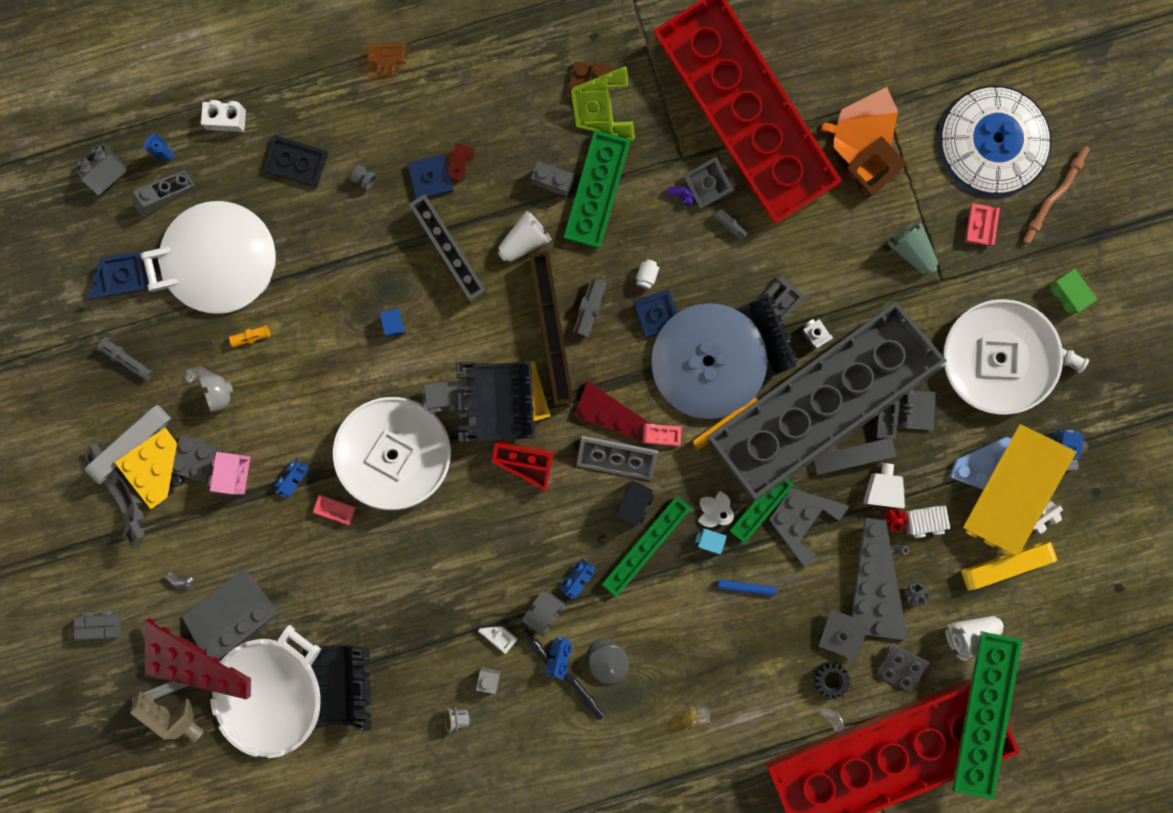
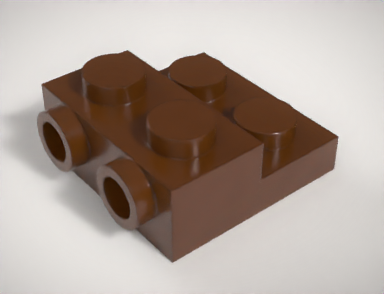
(585, 72)

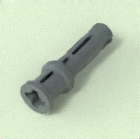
(118, 354)

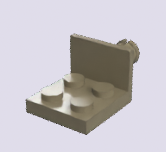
(161, 722)

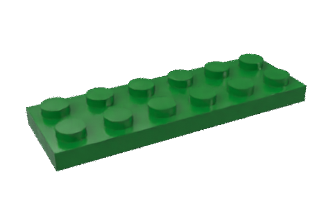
(597, 189)

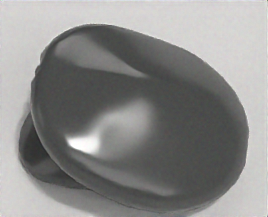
(608, 661)

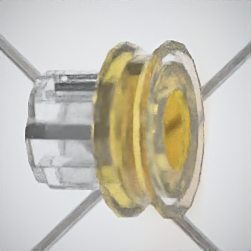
(695, 716)

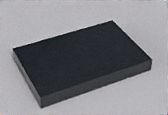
(295, 161)

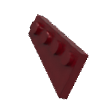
(608, 413)

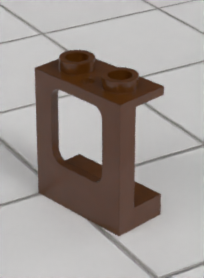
(887, 155)

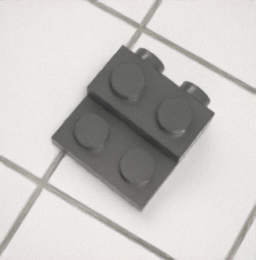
(710, 182)

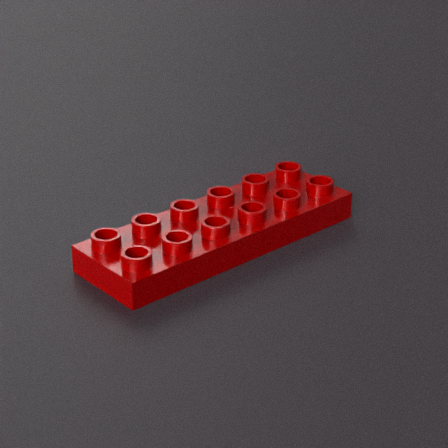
(747, 108)
(879, 759)

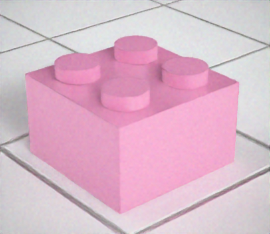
(229, 473)

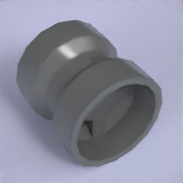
(363, 177)

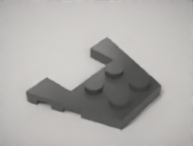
(797, 514)

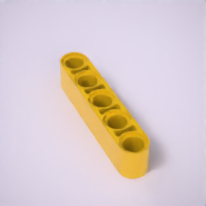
(1008, 566)

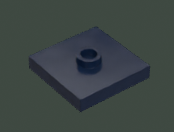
(430, 176)
(654, 311)

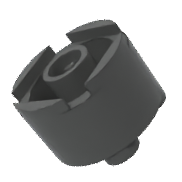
(543, 612)

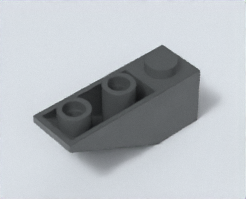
(160, 193)

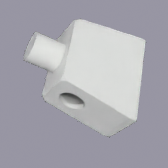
(885, 488)

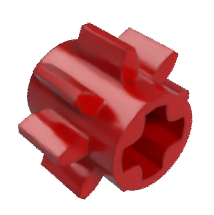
(895, 519)

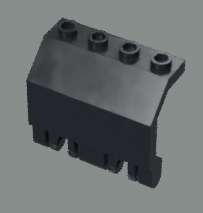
(769, 324)
(496, 400)
(343, 685)

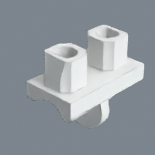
(1051, 514)

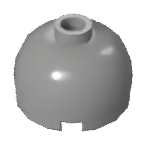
(216, 391)

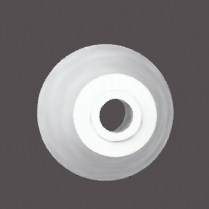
(523, 238)
(965, 634)

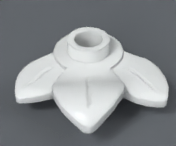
(713, 508)

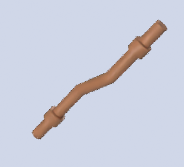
(1076, 166)

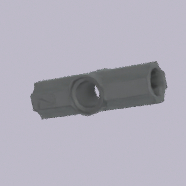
(589, 307)

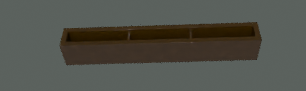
(551, 328)

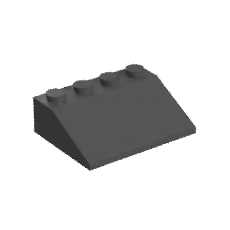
(229, 615)

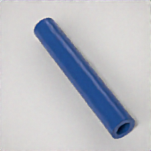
(747, 587)

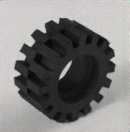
(842, 686)

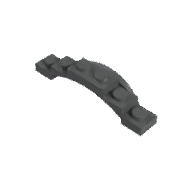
(127, 499)

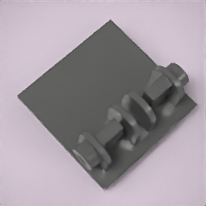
(917, 410)
(901, 668)

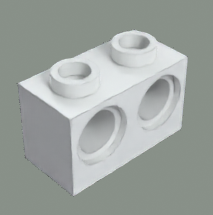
(222, 121)

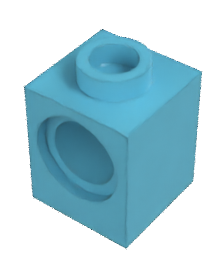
(710, 540)

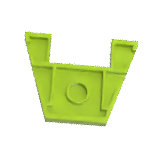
(594, 107)

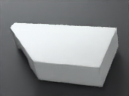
(500, 637)

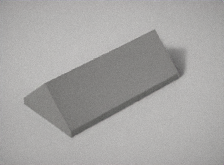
(617, 458)

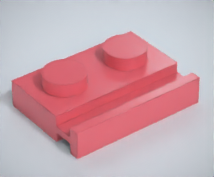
(982, 224)

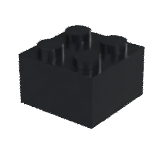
(634, 503)

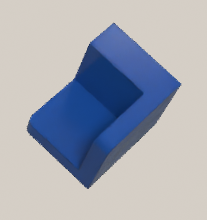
(392, 323)

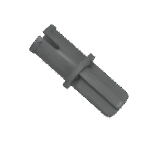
(730, 224)

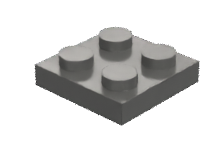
(194, 458)

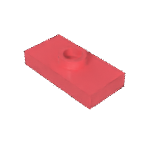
(661, 435)
(334, 509)

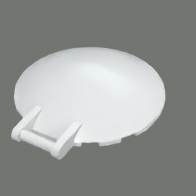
(214, 258)
(282, 697)

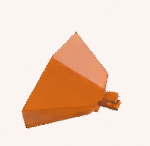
(860, 126)

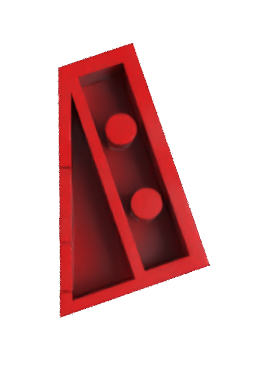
(525, 461)

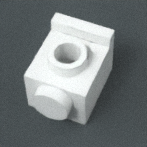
(812, 339)

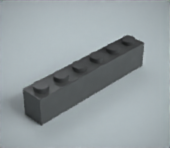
(448, 248)

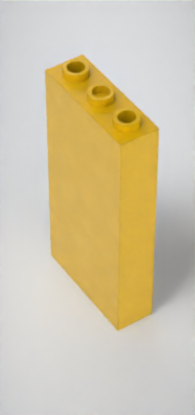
(1019, 490)

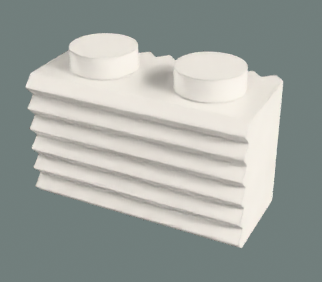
(927, 520)

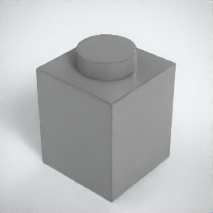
(488, 680)

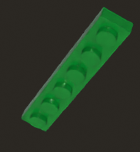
(646, 546)

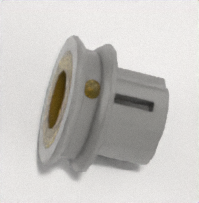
(456, 719)

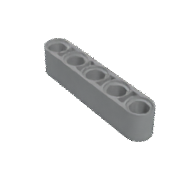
(144, 428)

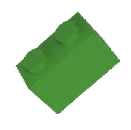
(1073, 292)

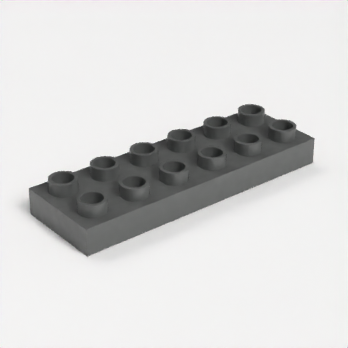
(826, 401)

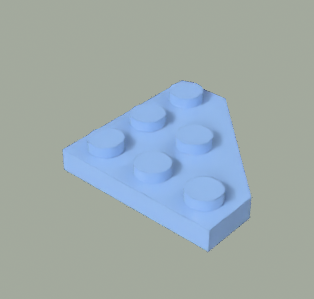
(979, 465)

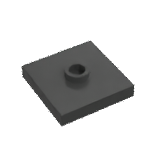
(843, 634)

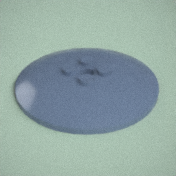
(737, 365)

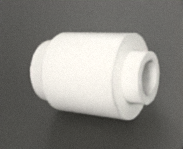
(647, 274)

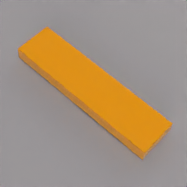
(703, 440)

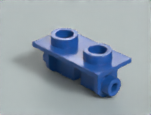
(158, 147)
(285, 483)
(571, 585)
(561, 649)

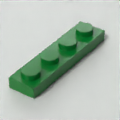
(758, 512)

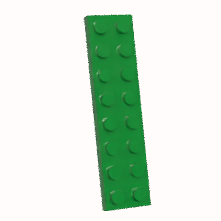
(987, 715)

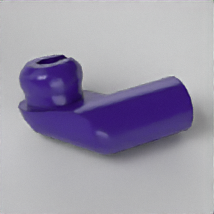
(683, 192)

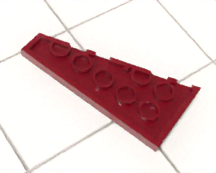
(185, 663)

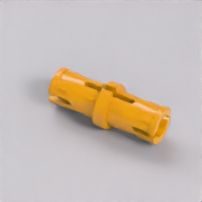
(249, 336)

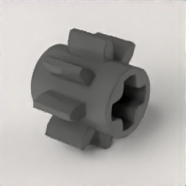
(917, 594)

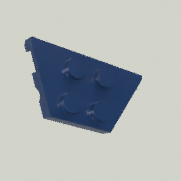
(120, 276)

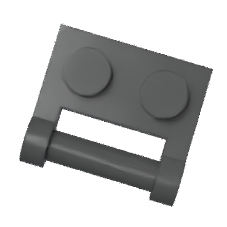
(788, 299)

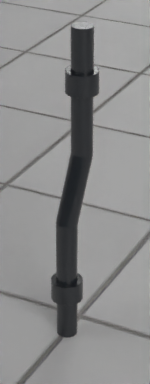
(589, 701)

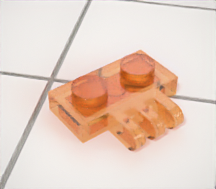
(387, 56)

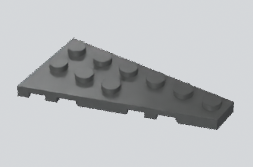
(876, 585)

